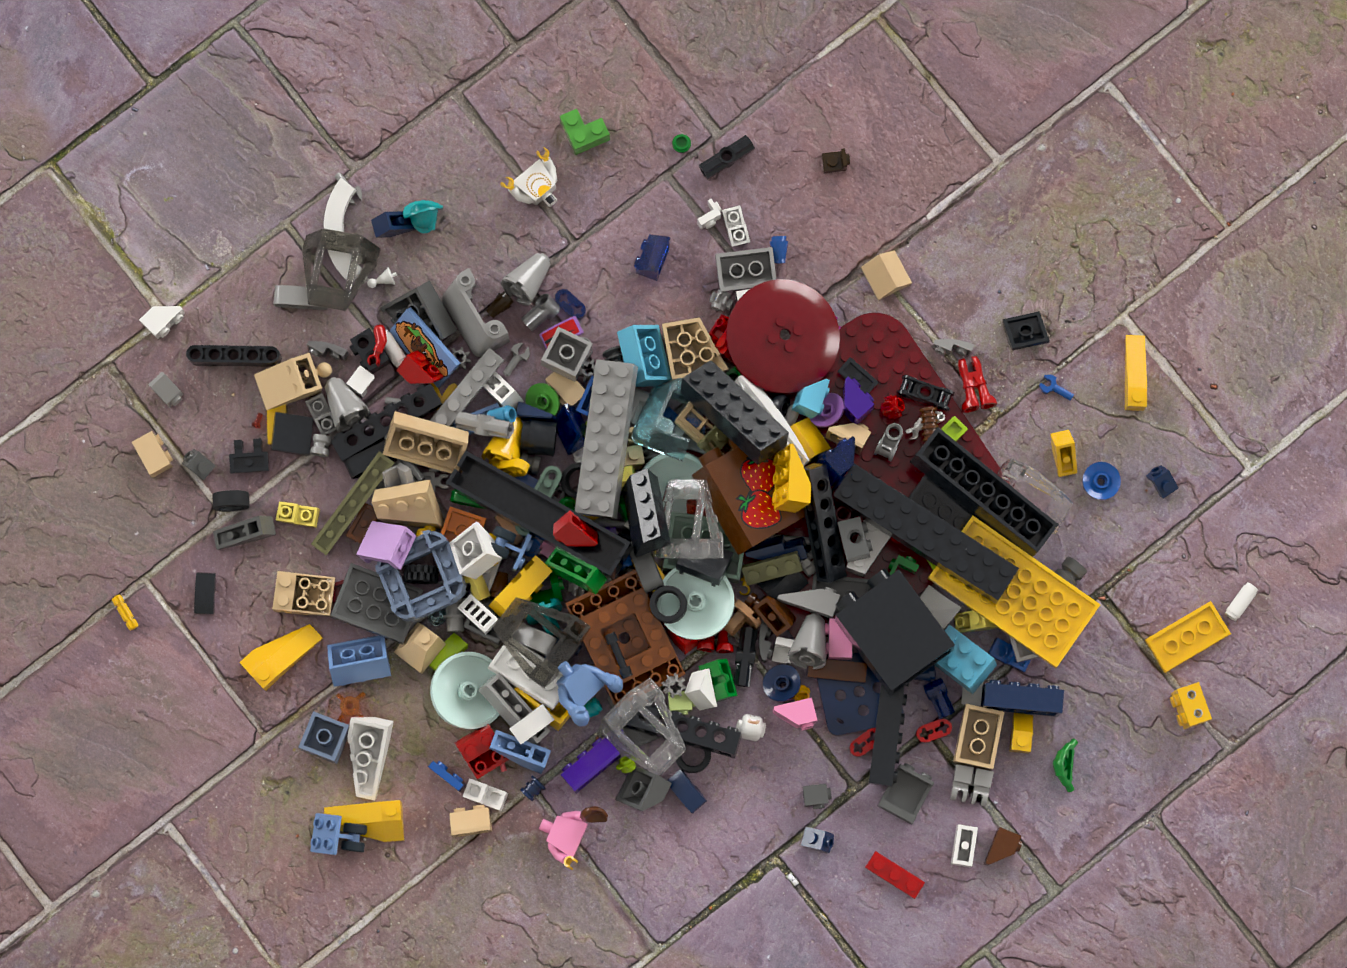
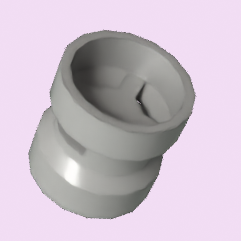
(321, 445)

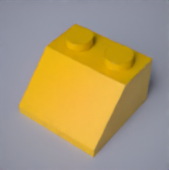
(810, 438)

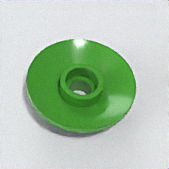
(536, 395)

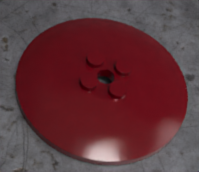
(756, 341)

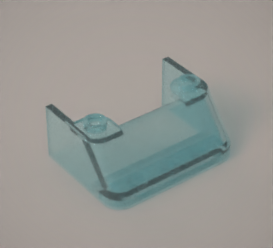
(656, 431)

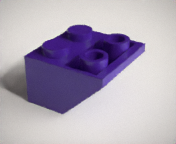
(856, 402)

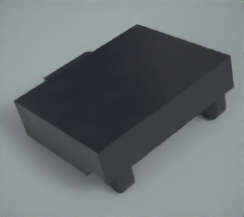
(707, 569)

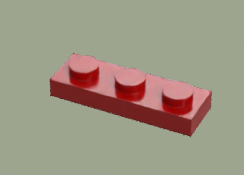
(895, 875)

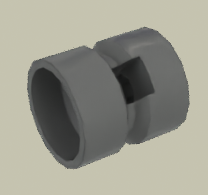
(1071, 570)

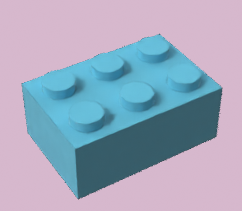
(645, 349)
(967, 662)

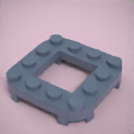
(435, 600)

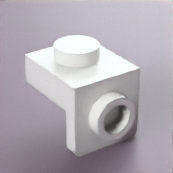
(708, 220)

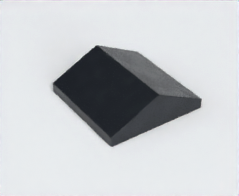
(1025, 331)
(783, 585)

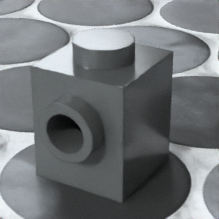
(816, 795)

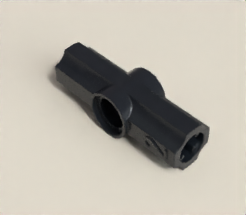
(736, 150)
(745, 657)

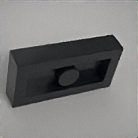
(854, 370)

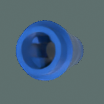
(779, 246)

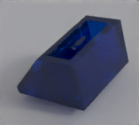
(839, 459)

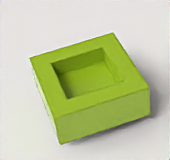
(954, 428)

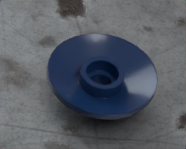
(778, 675)

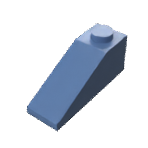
(525, 754)

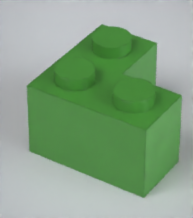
(583, 136)

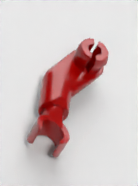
(381, 340)

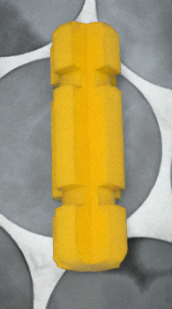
(125, 612)

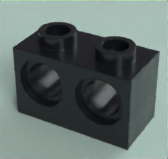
(364, 353)

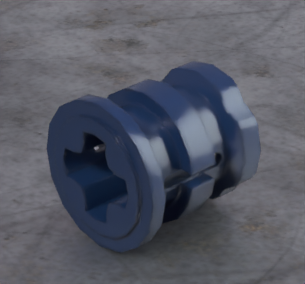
(532, 788)

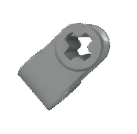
(889, 443)

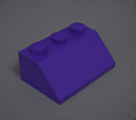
(590, 764)

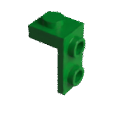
(908, 564)
(546, 595)

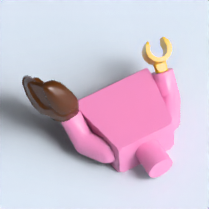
(568, 831)

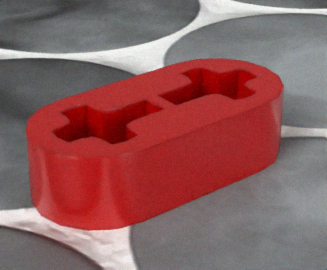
(932, 726)
(862, 738)

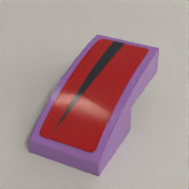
(571, 325)

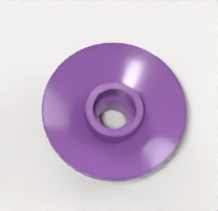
(832, 411)

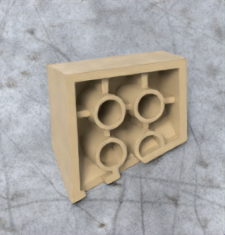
(689, 347)
(408, 505)

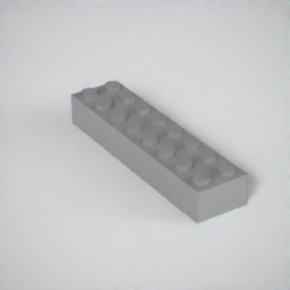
(606, 439)

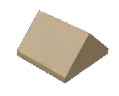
(886, 274)

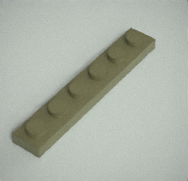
(352, 503)

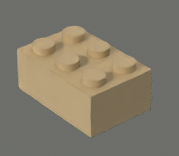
(978, 737)

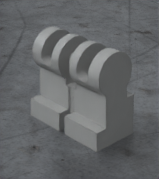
(980, 780)

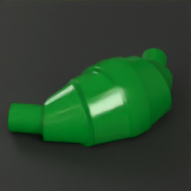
(1064, 763)

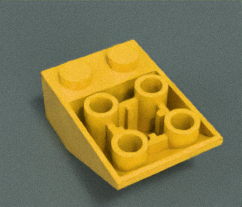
(790, 481)

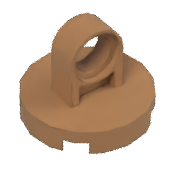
(742, 615)

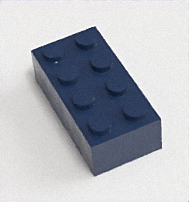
(1023, 699)

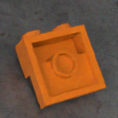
(459, 521)

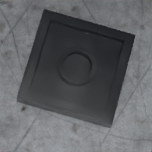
(292, 434)

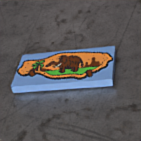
(415, 335)

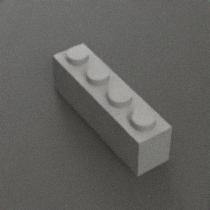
(508, 703)

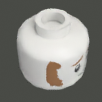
(751, 727)

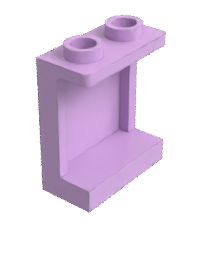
(386, 544)

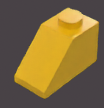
(1064, 453)
(1021, 733)

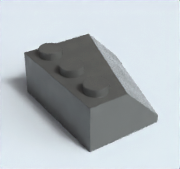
(427, 306)

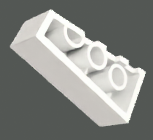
(878, 541)

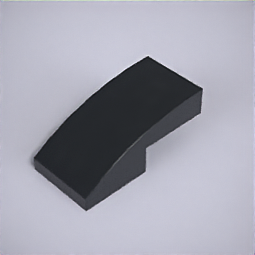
(205, 593)

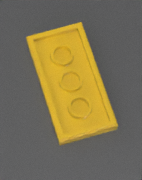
(1187, 637)

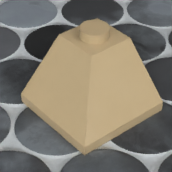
(859, 432)
(420, 647)

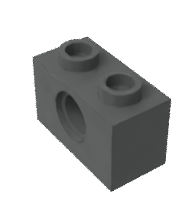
(859, 550)

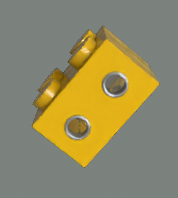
(1190, 706)

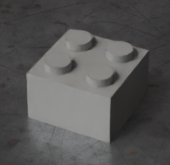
(566, 354)

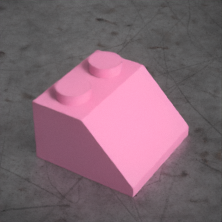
(798, 713)

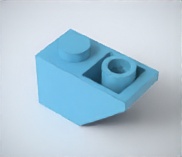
(810, 399)

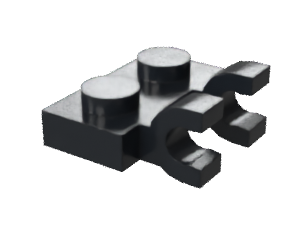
(249, 462)

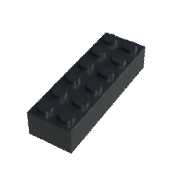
(734, 412)

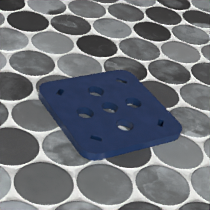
(848, 708)

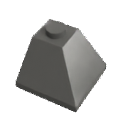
(643, 789)

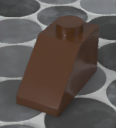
(775, 614)
(1003, 846)

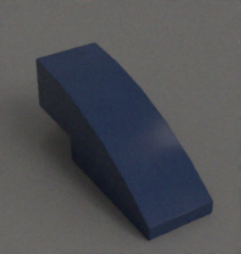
(778, 546)

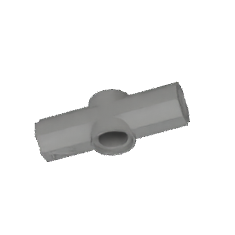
(484, 425)

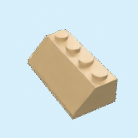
(425, 442)

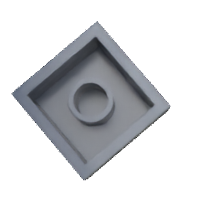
(324, 737)

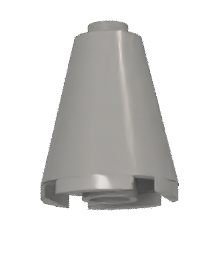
(526, 278)
(344, 404)
(810, 643)

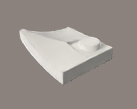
(939, 606)

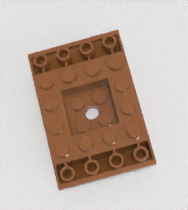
(626, 608)

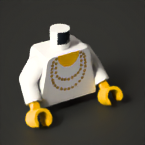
(535, 183)

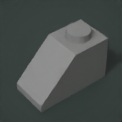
(166, 390)

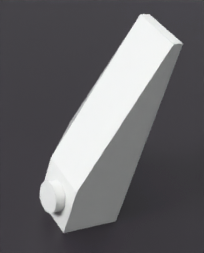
(368, 746)

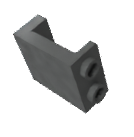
(906, 795)

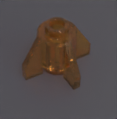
(355, 711)

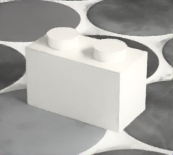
(964, 845)

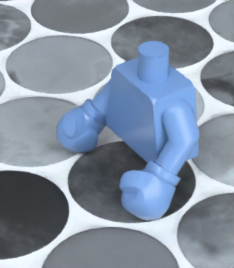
(580, 685)

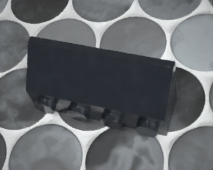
(645, 513)

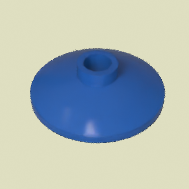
(1103, 471)

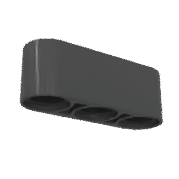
(647, 571)

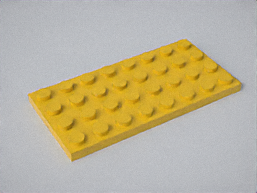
(1036, 606)

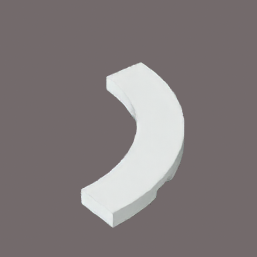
(334, 219)

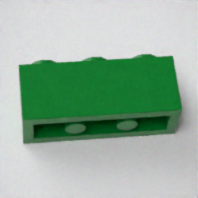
(576, 571)

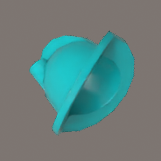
(422, 215)

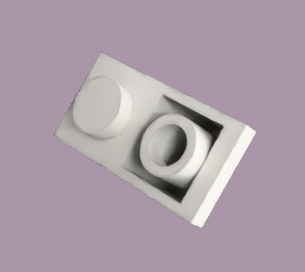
(161, 318)

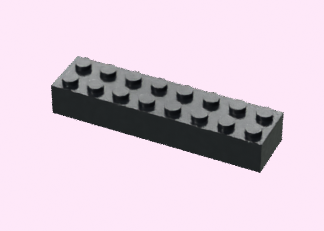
(983, 492)

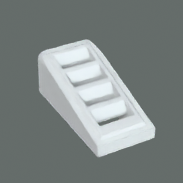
(488, 626)

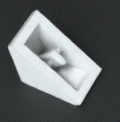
(701, 690)

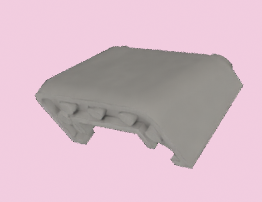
(468, 321)

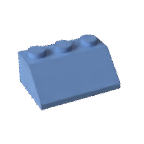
(358, 660)

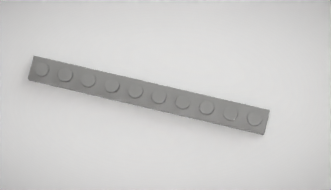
(464, 393)

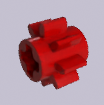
(892, 407)

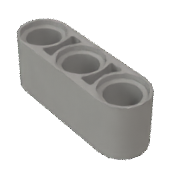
(293, 297)
(534, 639)

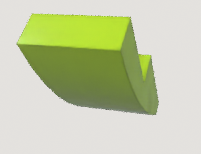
(453, 646)

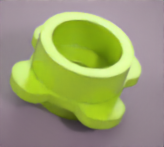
(626, 765)

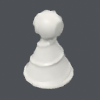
(385, 278)

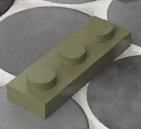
(772, 568)

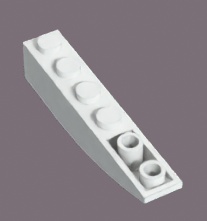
(766, 403)

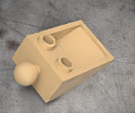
(286, 384)

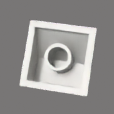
(474, 551)

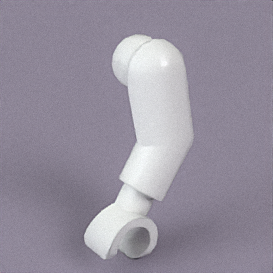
(917, 426)

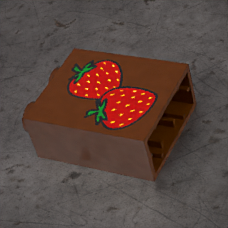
(743, 497)

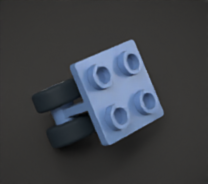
(504, 536)
(327, 834)

